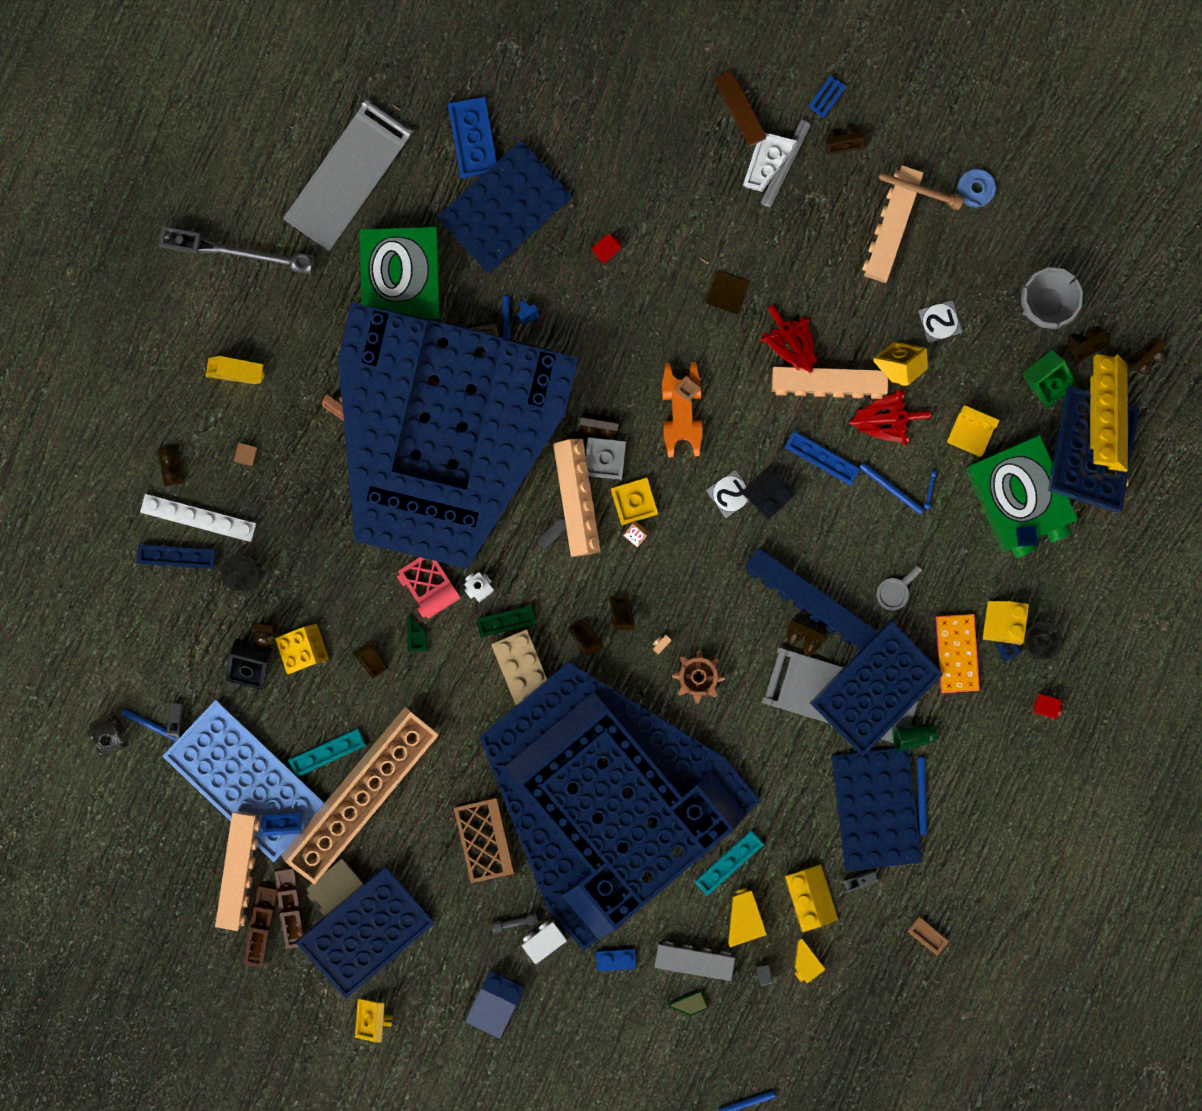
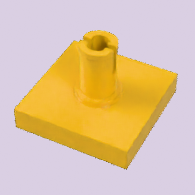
(370, 1020)

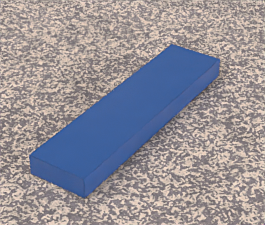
(822, 458)

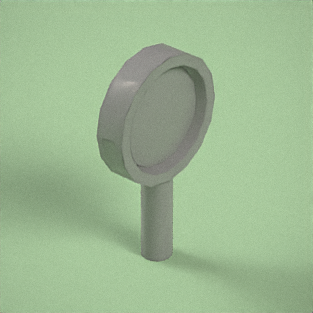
(893, 593)

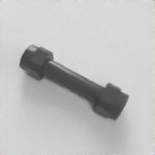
(498, 926)

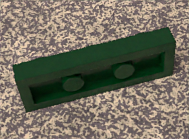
(506, 621)

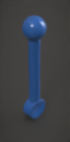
(927, 505)

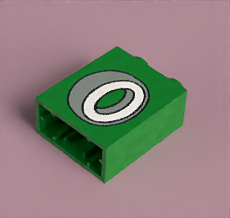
(401, 270)
(1016, 494)

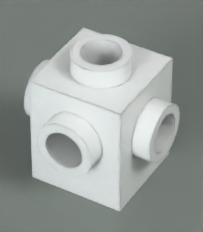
(483, 592)

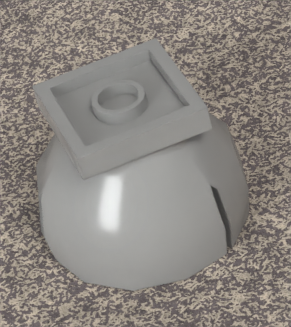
(1051, 298)

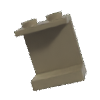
(334, 886)

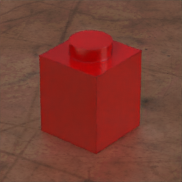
(606, 248)
(1047, 706)

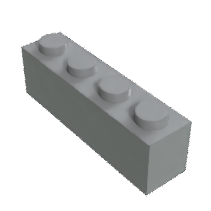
(694, 962)

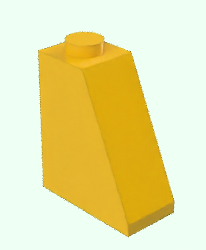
(234, 370)
(744, 919)

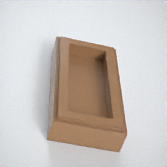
(928, 935)

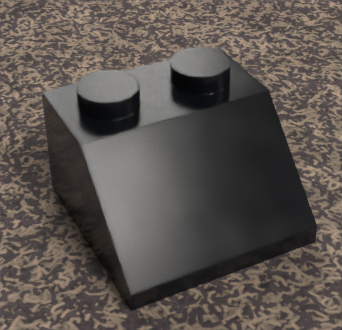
(768, 493)
(248, 664)

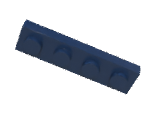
(176, 556)

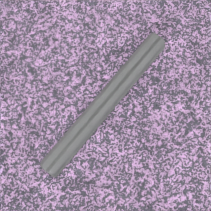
(780, 175)

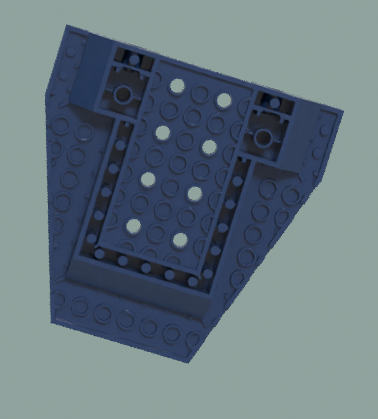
(385, 387)
(556, 742)

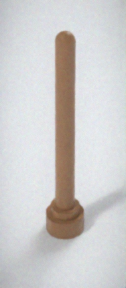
(953, 200)

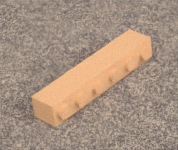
(892, 227)
(829, 381)
(576, 497)
(237, 870)

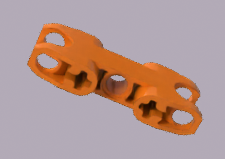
(682, 425)

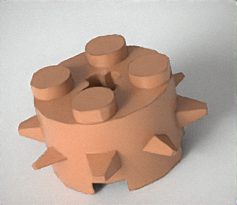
(690, 668)

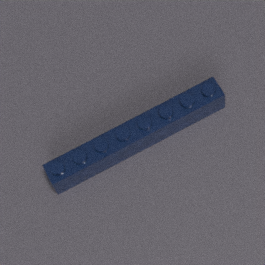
(809, 599)

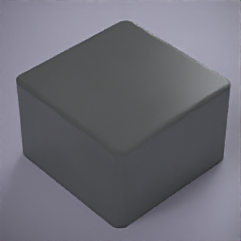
(764, 974)

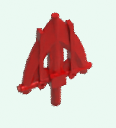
(798, 357)
(867, 420)

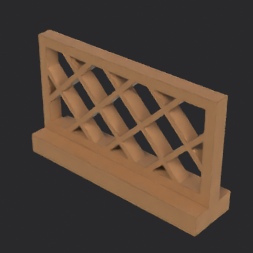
(502, 839)

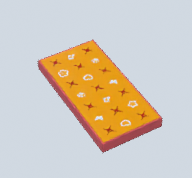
(957, 653)

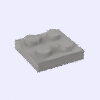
(605, 458)

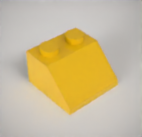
(902, 362)
(1005, 622)

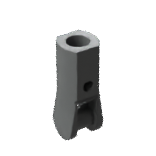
(552, 534)
(175, 717)
(863, 880)

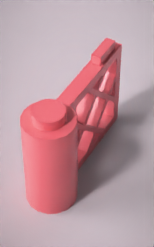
(435, 599)

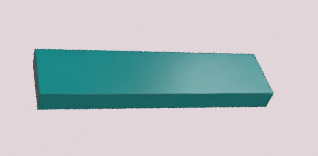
(327, 752)
(729, 862)

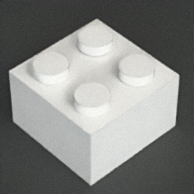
(544, 941)

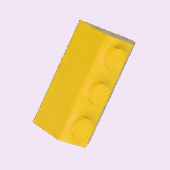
(811, 898)

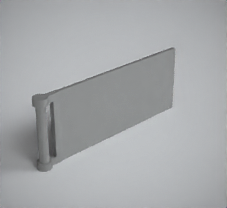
(347, 176)
(804, 681)

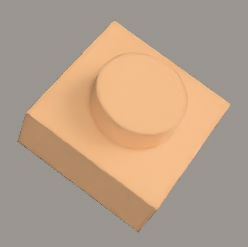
(661, 643)

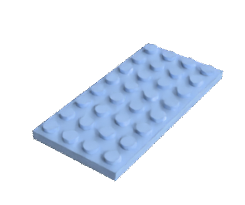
(241, 774)

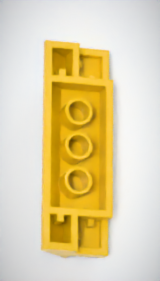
(1109, 412)

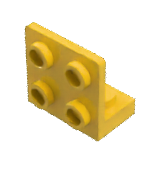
(972, 431)
(302, 648)

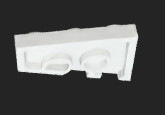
(767, 160)

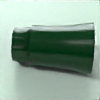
(913, 736)

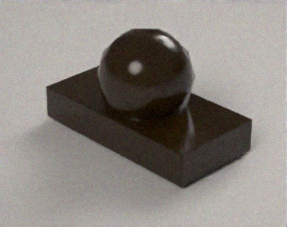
(622, 613)
(263, 634)
(585, 637)
(370, 660)

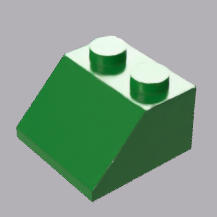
(1049, 378)

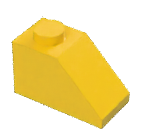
(806, 963)

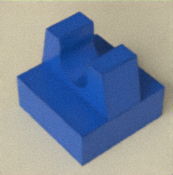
(527, 313)

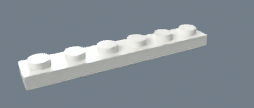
(198, 518)

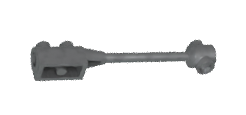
(195, 243)

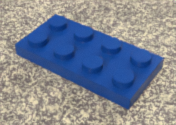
(472, 137)

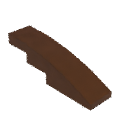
(740, 108)
(289, 906)
(260, 926)

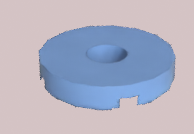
(984, 179)

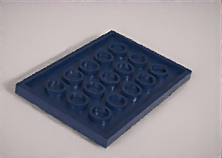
(504, 206)
(1073, 465)
(876, 688)
(876, 809)
(365, 932)

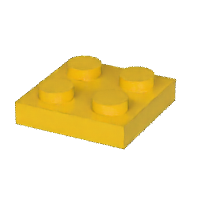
(634, 501)

